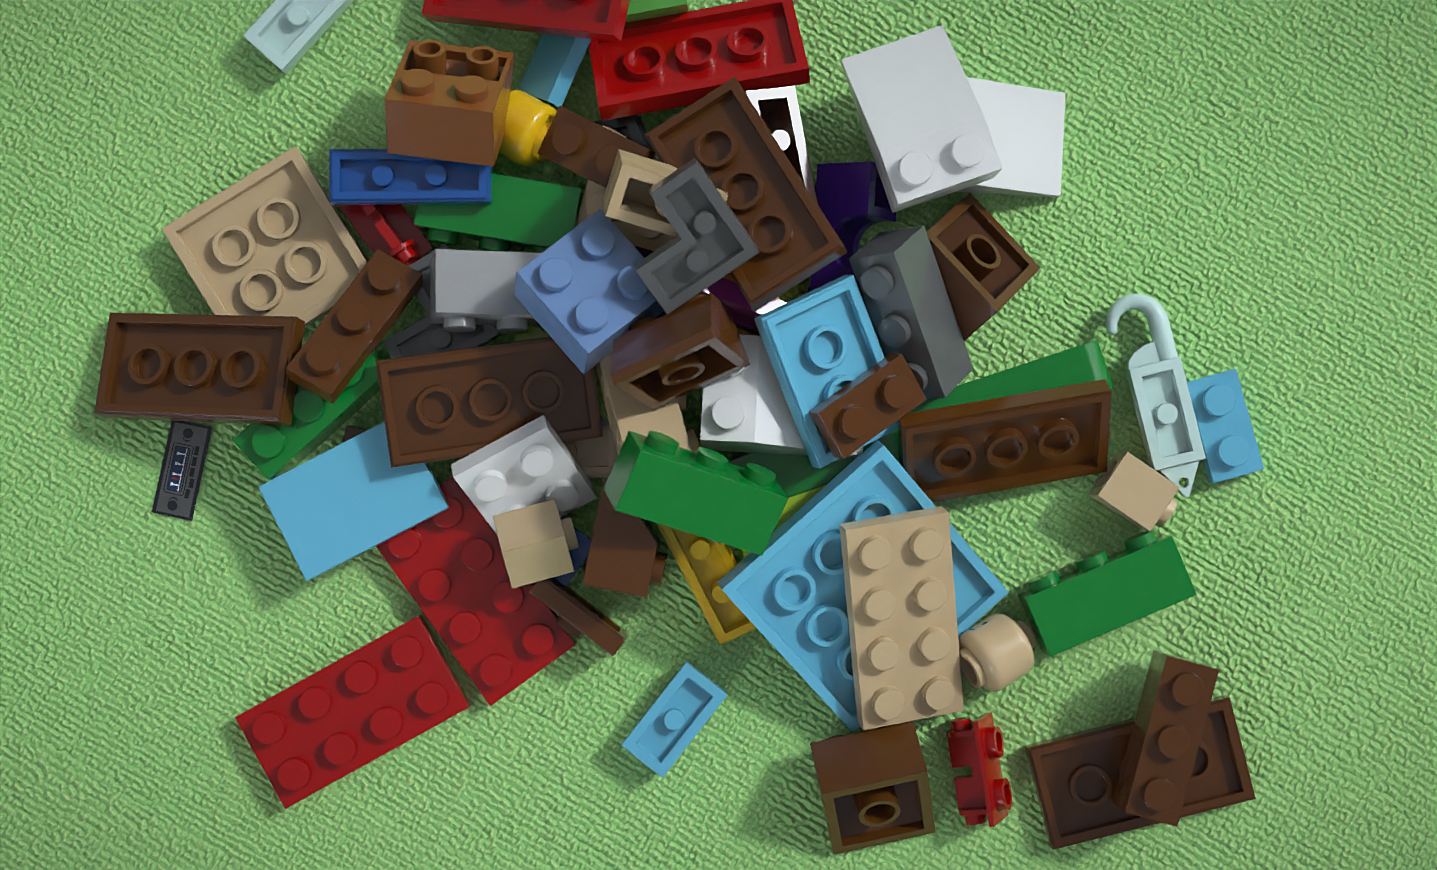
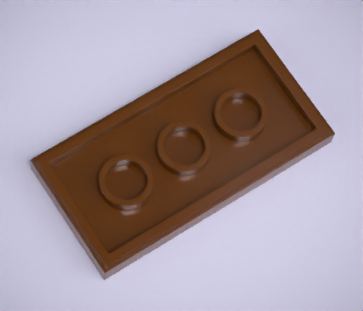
(761, 189)
(199, 368)
(472, 396)
(1007, 441)
(1081, 771)

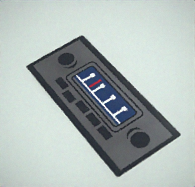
(182, 469)

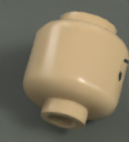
(996, 652)

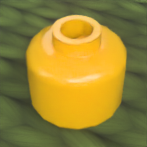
(526, 128)

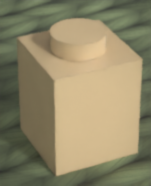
(1135, 492)
(535, 543)

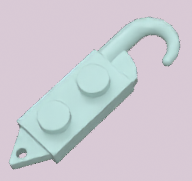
(1161, 395)

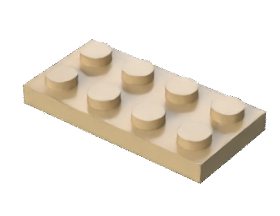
(902, 617)

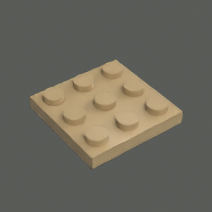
(269, 244)

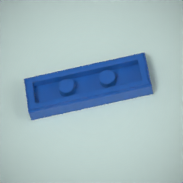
(396, 179)

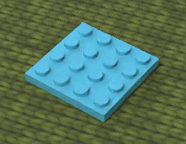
(799, 583)

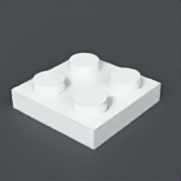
(523, 471)

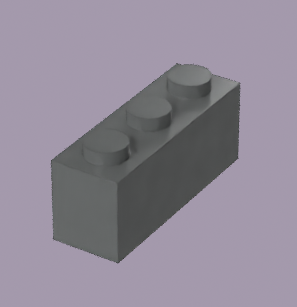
(912, 308)

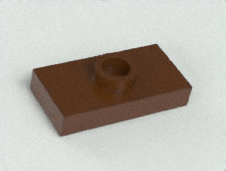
(579, 616)

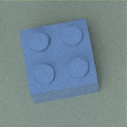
(586, 290)

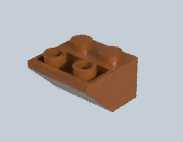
(449, 102)

